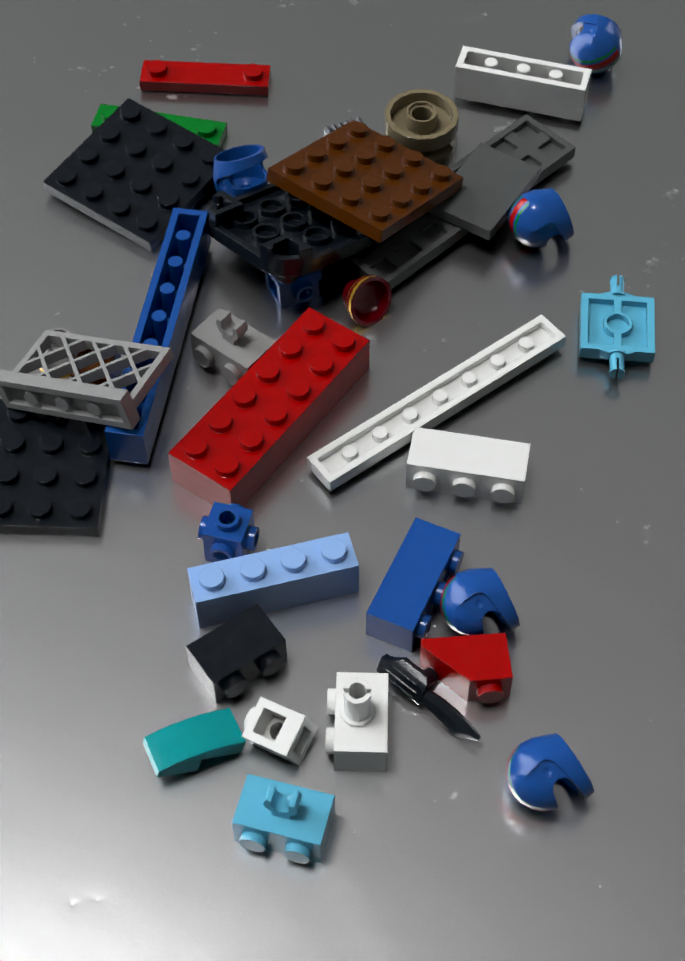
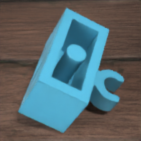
(283, 819)

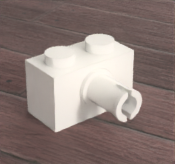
(360, 721)

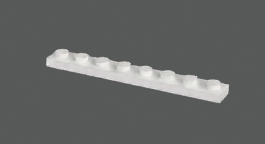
(435, 402)

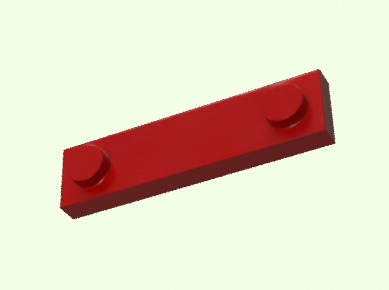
(205, 77)

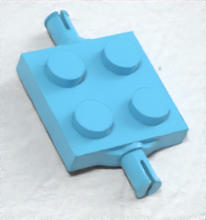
(617, 327)

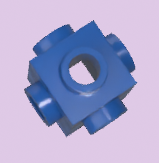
(228, 532)

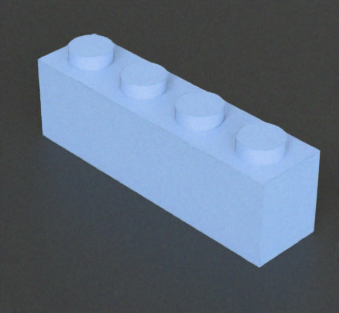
(274, 579)

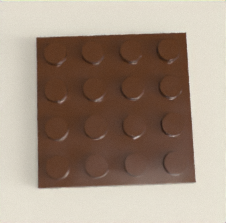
(365, 180)

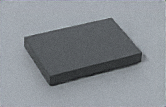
(488, 191)

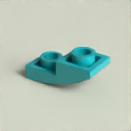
(187, 742)

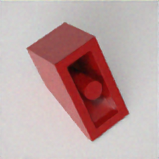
(471, 665)

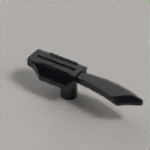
(415, 684)

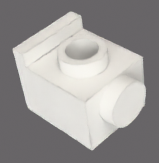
(294, 737)

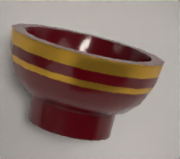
(367, 299)

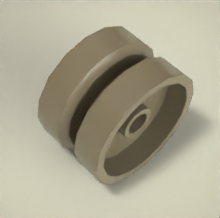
(424, 123)

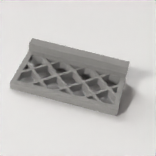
(75, 396)

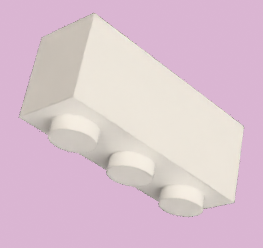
(467, 465)

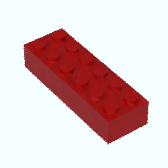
(270, 410)

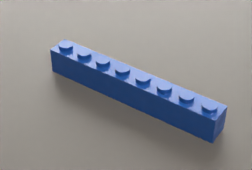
(164, 324)

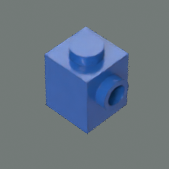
(300, 291)

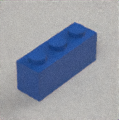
(414, 585)

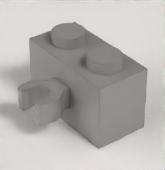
(228, 345)

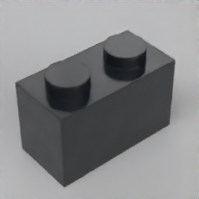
(237, 654)

